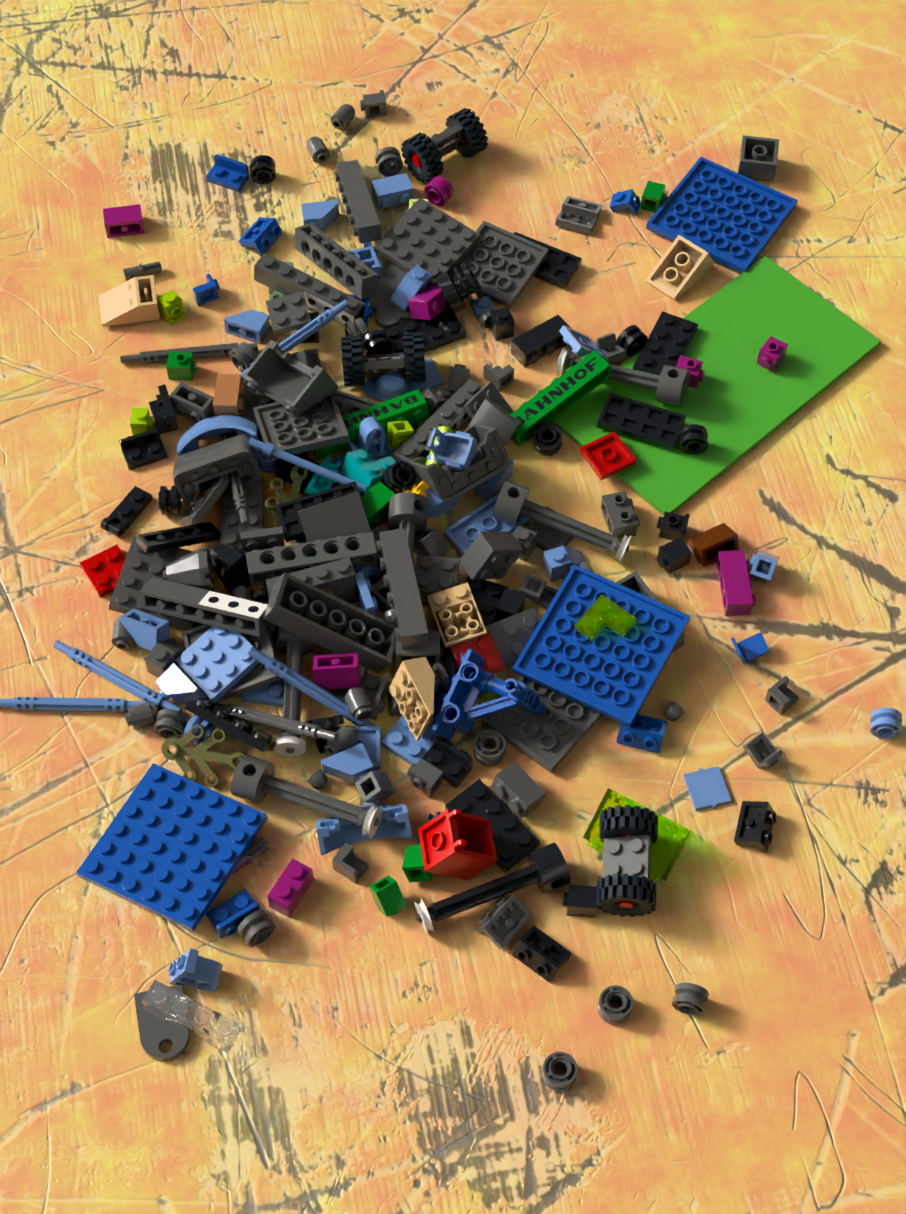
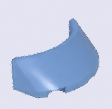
(214, 427)
(334, 832)

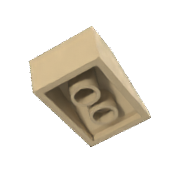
(679, 268)

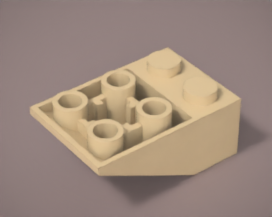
(130, 302)
(456, 615)
(415, 693)

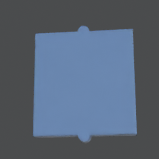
(433, 377)
(707, 788)

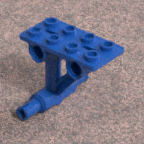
(459, 706)

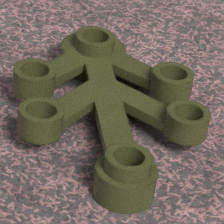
(295, 489)
(199, 753)

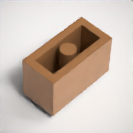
(229, 394)

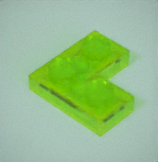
(603, 614)

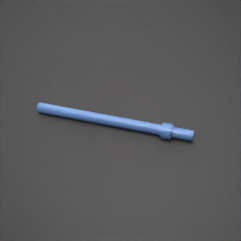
(269, 449)

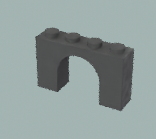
(334, 576)

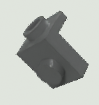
(610, 349)
(457, 377)
(435, 398)
(762, 752)

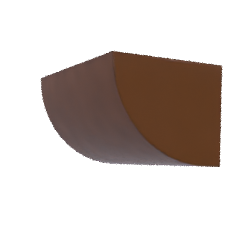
(709, 543)

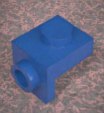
(625, 200)

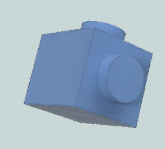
(763, 565)

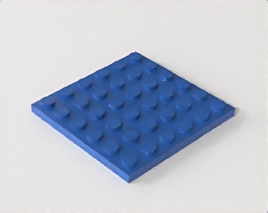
(722, 214)
(611, 670)
(172, 846)

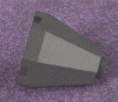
(192, 570)

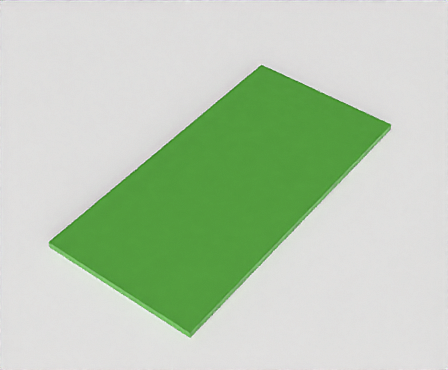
(737, 396)

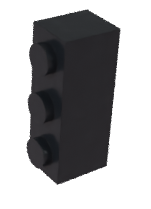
(539, 341)

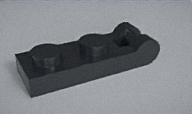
(127, 511)

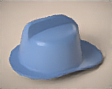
(386, 386)

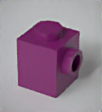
(772, 353)
(695, 368)

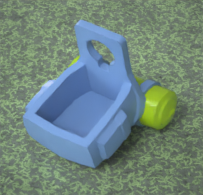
(451, 448)

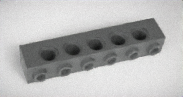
(336, 261)
(300, 554)

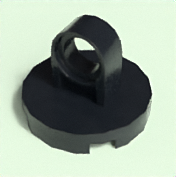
(326, 724)

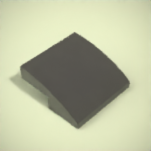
(578, 215)
(491, 415)

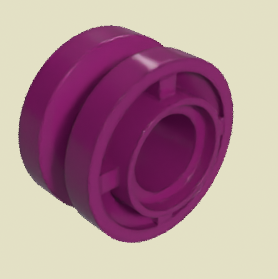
(438, 191)

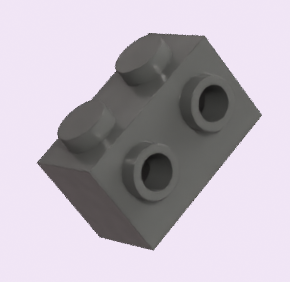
(192, 403)
(619, 514)
(518, 790)

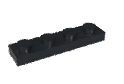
(178, 537)

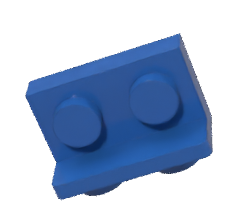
(228, 173)
(262, 235)
(644, 733)
(229, 914)

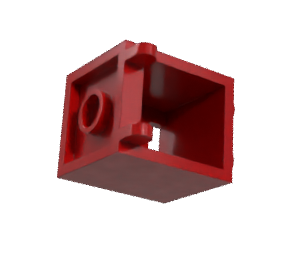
(457, 844)

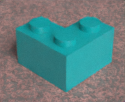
(364, 469)

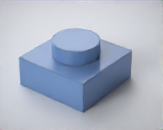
(482, 305)

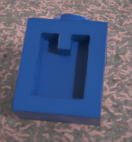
(206, 292)

